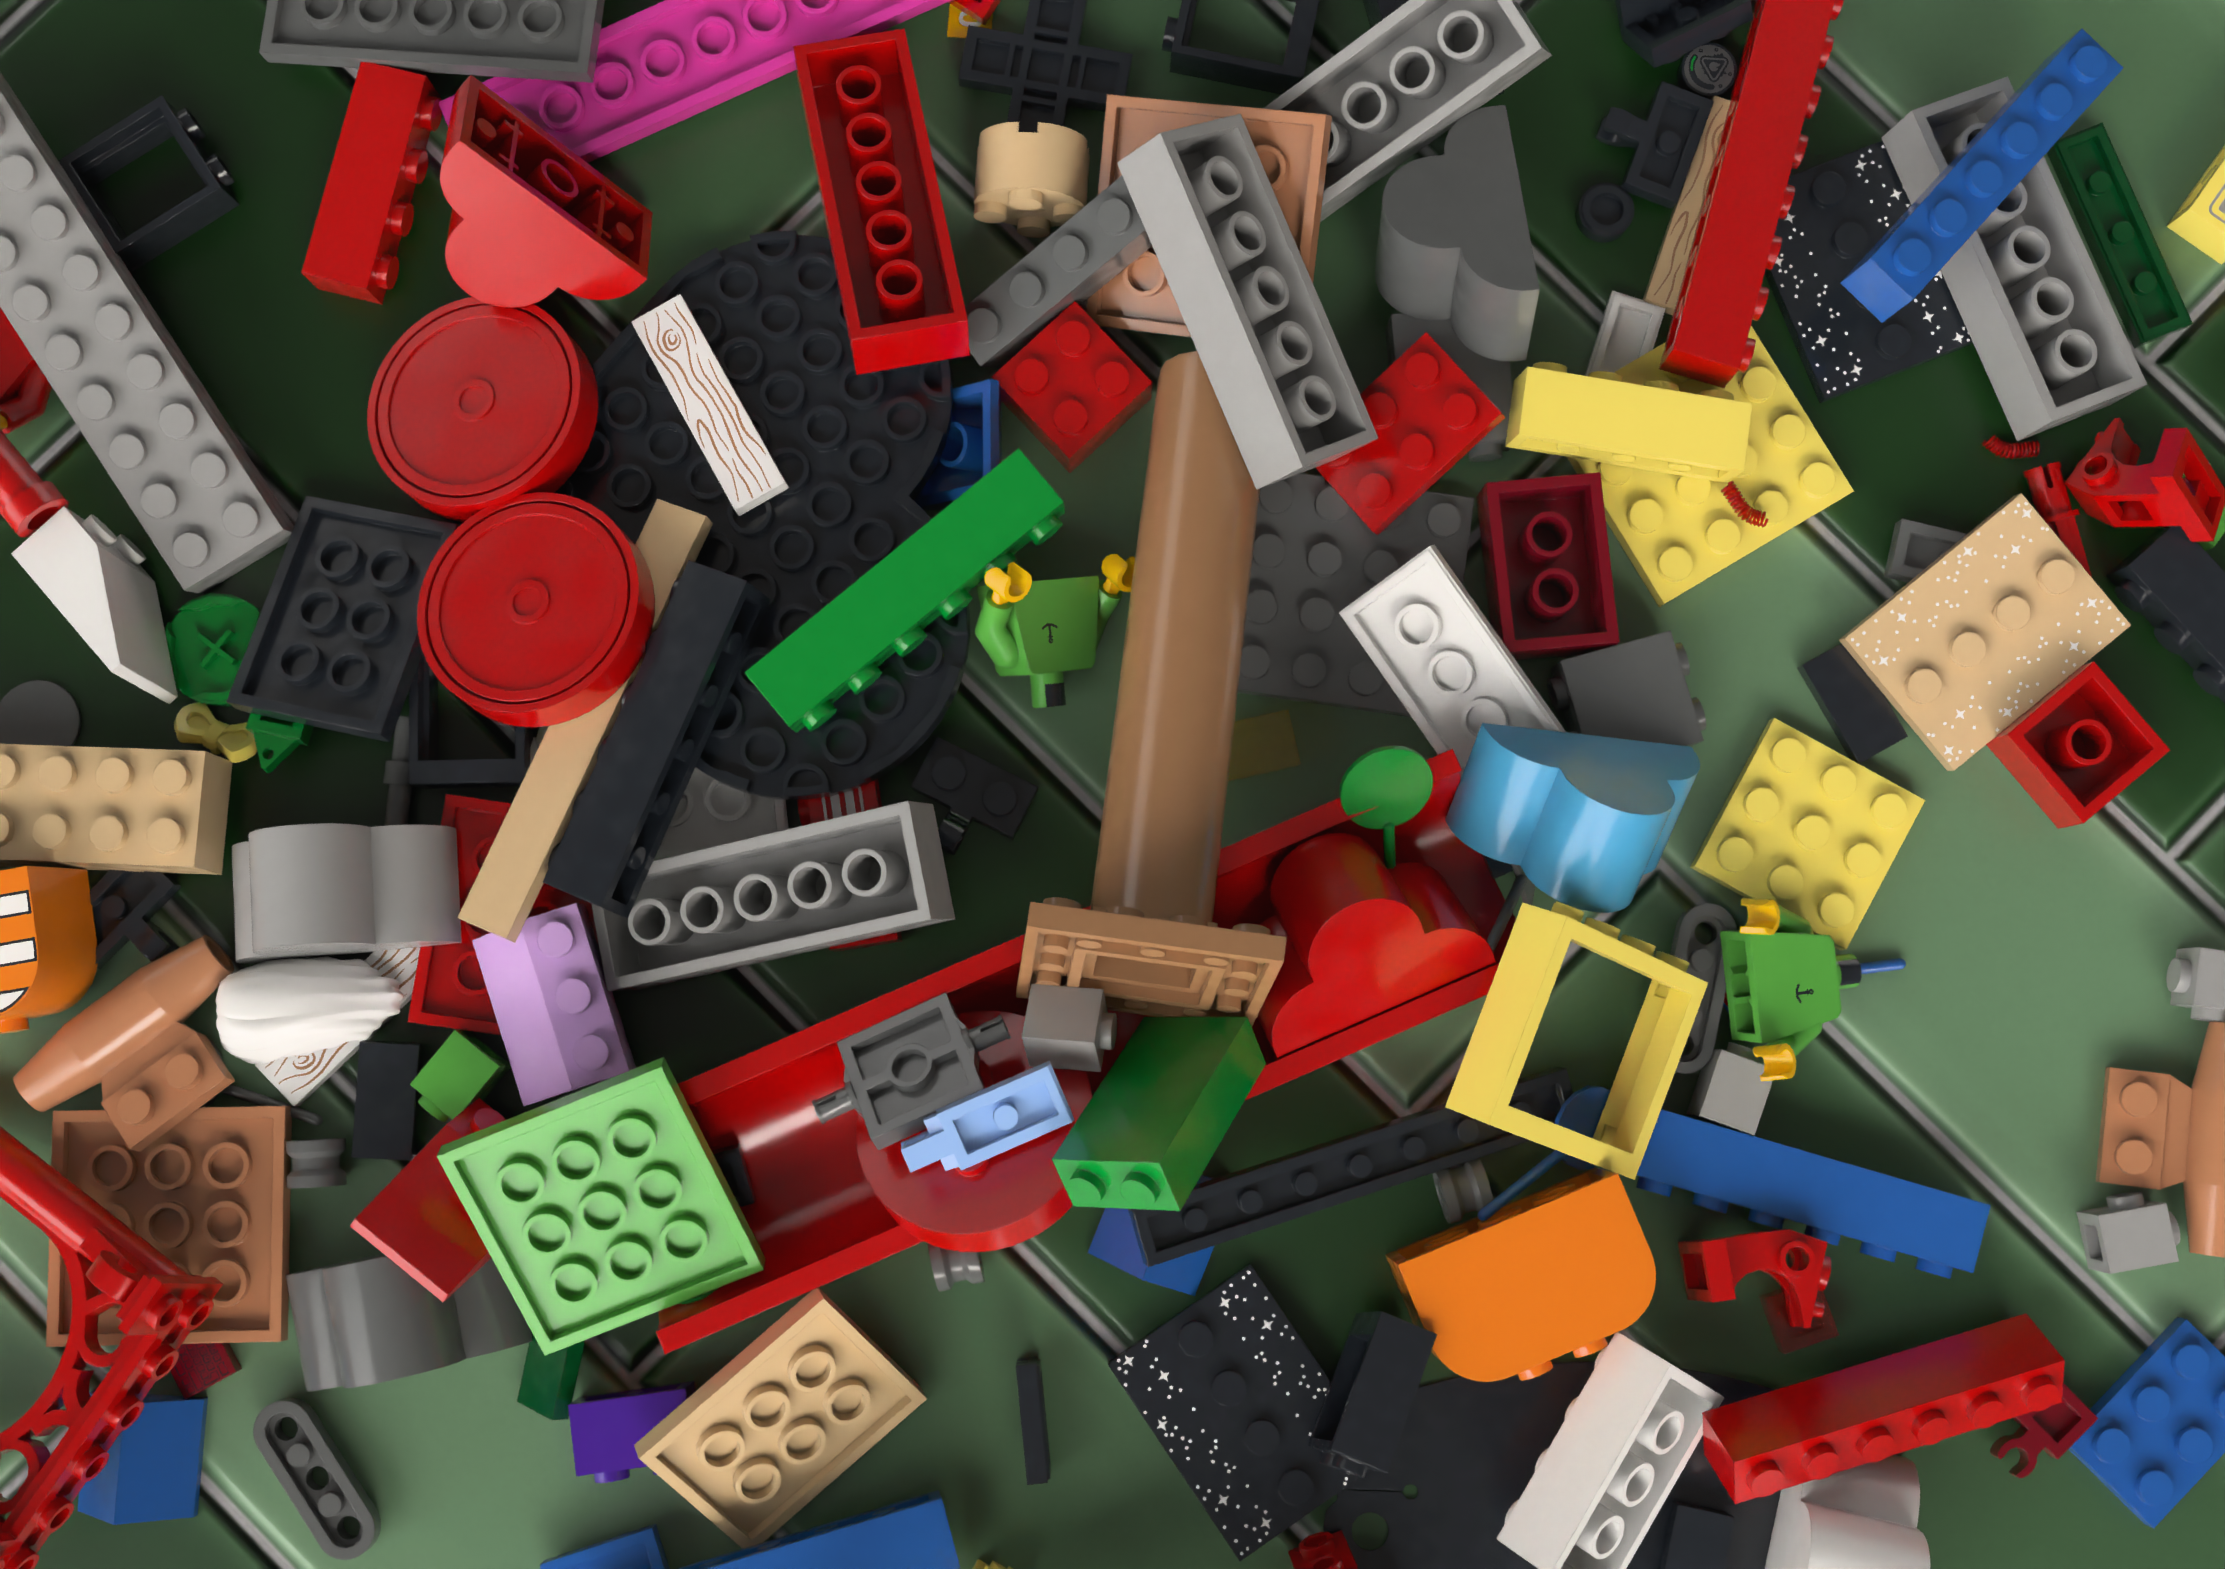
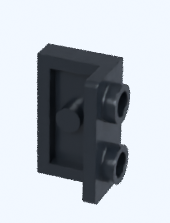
(1670, 28)

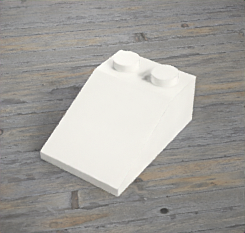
(103, 596)

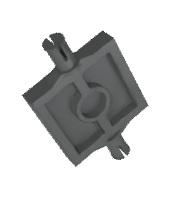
(909, 1069)

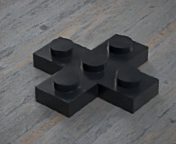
(1044, 65)

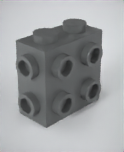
(1630, 693)

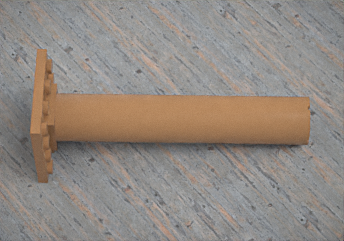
(1171, 745)

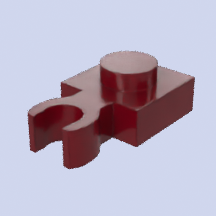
(2045, 1430)

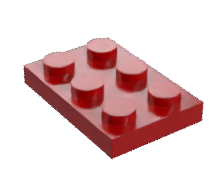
(1424, 424)

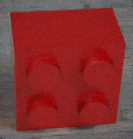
(1073, 386)
(2078, 747)

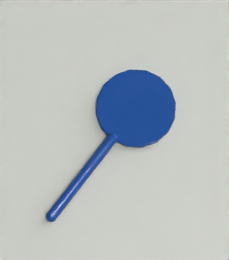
(1578, 1113)

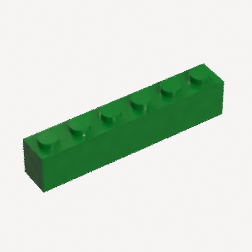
(907, 592)

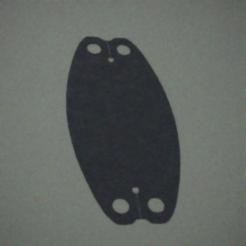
(1473, 1455)

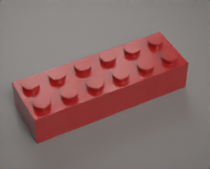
(881, 202)

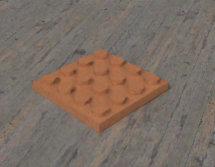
(1295, 160)
(202, 1197)

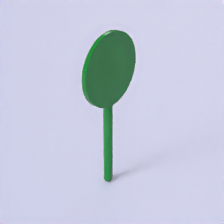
(1393, 780)

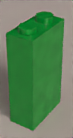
(1160, 1113)

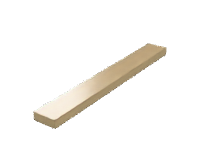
(568, 754)

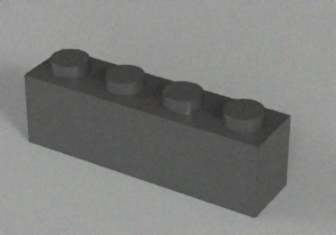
(1055, 274)

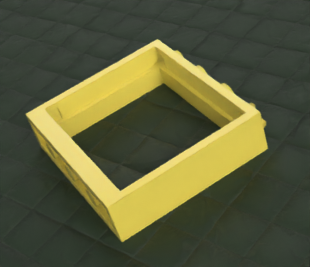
(1515, 1011)

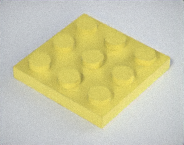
(1808, 832)

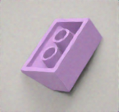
(554, 1005)

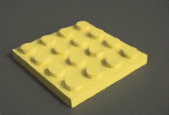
(1682, 525)

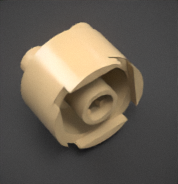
(1030, 177)

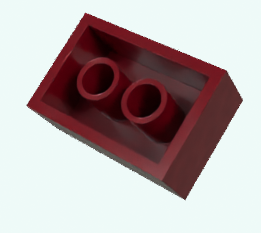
(1548, 565)

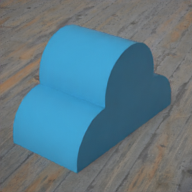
(1572, 809)

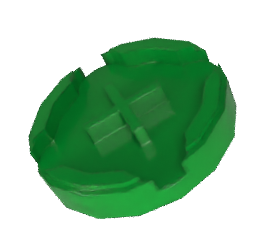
(209, 645)

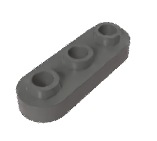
(1707, 965)
(293, 1465)

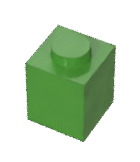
(459, 1075)

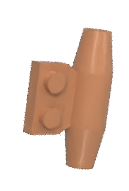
(138, 1047)
(2170, 1134)

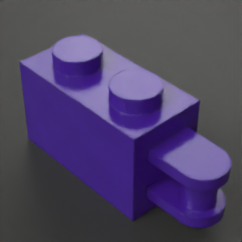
(611, 1423)

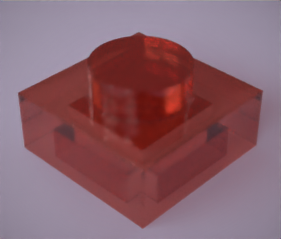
(1795, 1338)

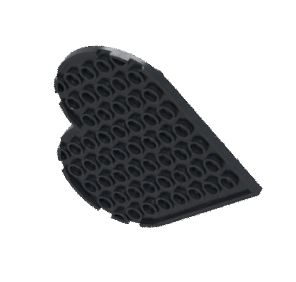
(853, 466)

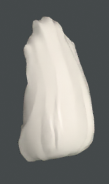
(301, 1006)

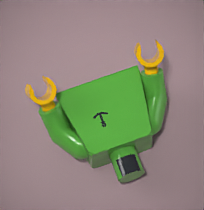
(1048, 623)
(1782, 983)

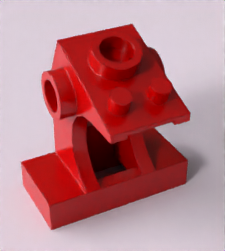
(2152, 491)
(1717, 1265)

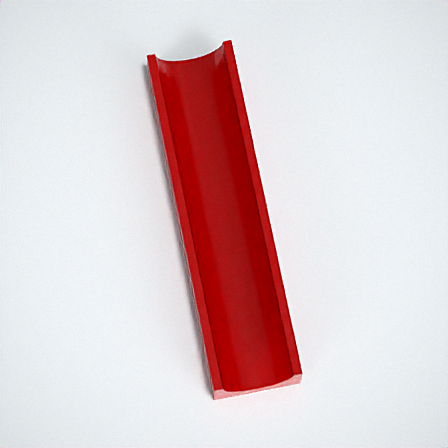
(811, 1195)

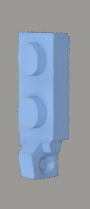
(991, 1121)

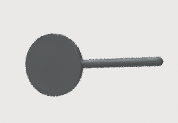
(39, 715)

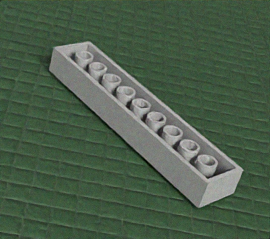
(124, 372)

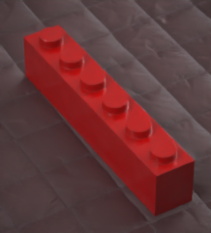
(1882, 1408)

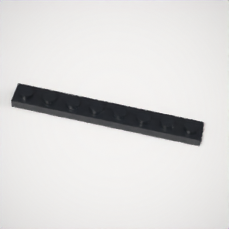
(1337, 1172)

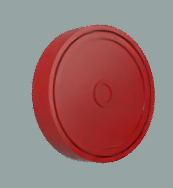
(481, 407)
(536, 610)
(995, 1199)

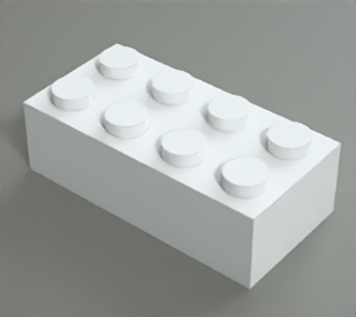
(1609, 1462)

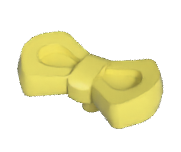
(198, 725)

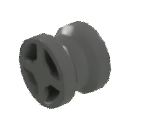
(316, 1163)
(1462, 1189)
(954, 1267)

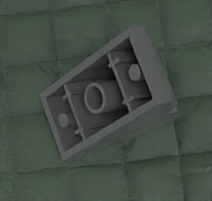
(1461, 240)
(378, 1324)

